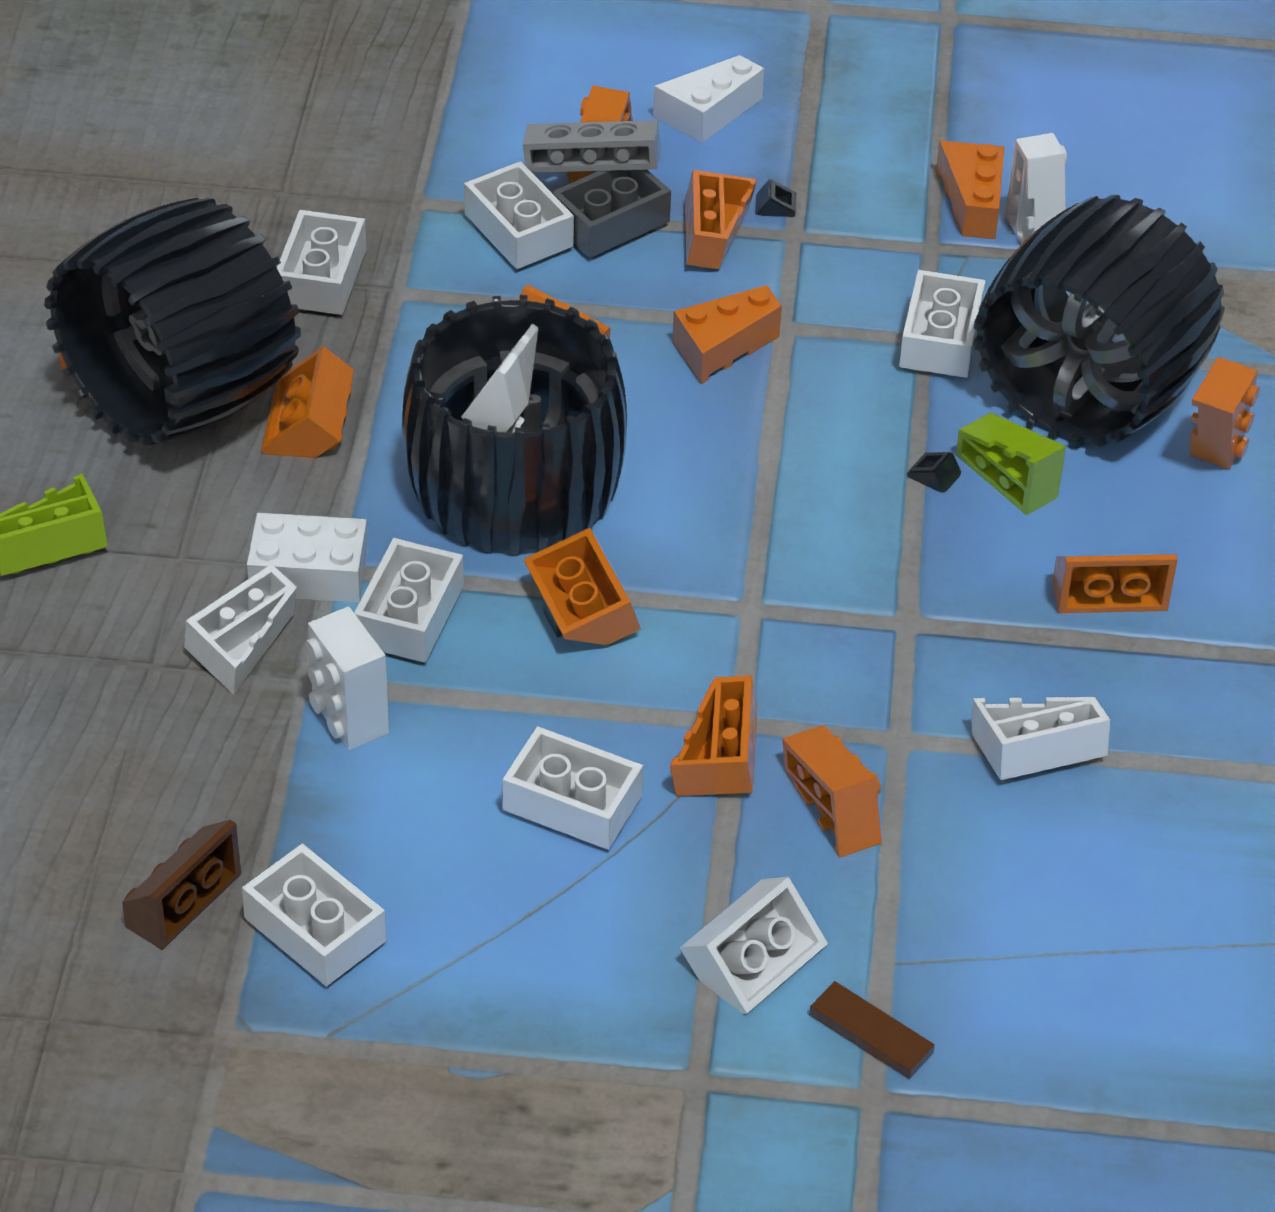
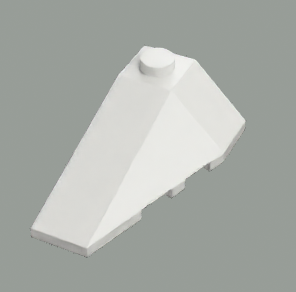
(507, 390)

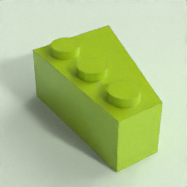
(1013, 460)
(51, 529)

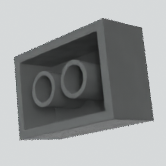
(614, 207)

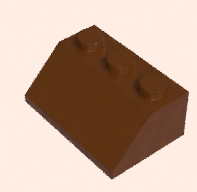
(184, 884)

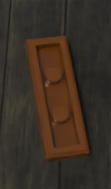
(872, 1029)

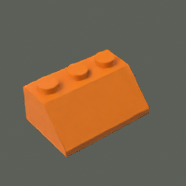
(309, 407)
(1113, 583)
(583, 590)

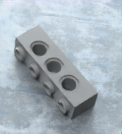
(592, 146)

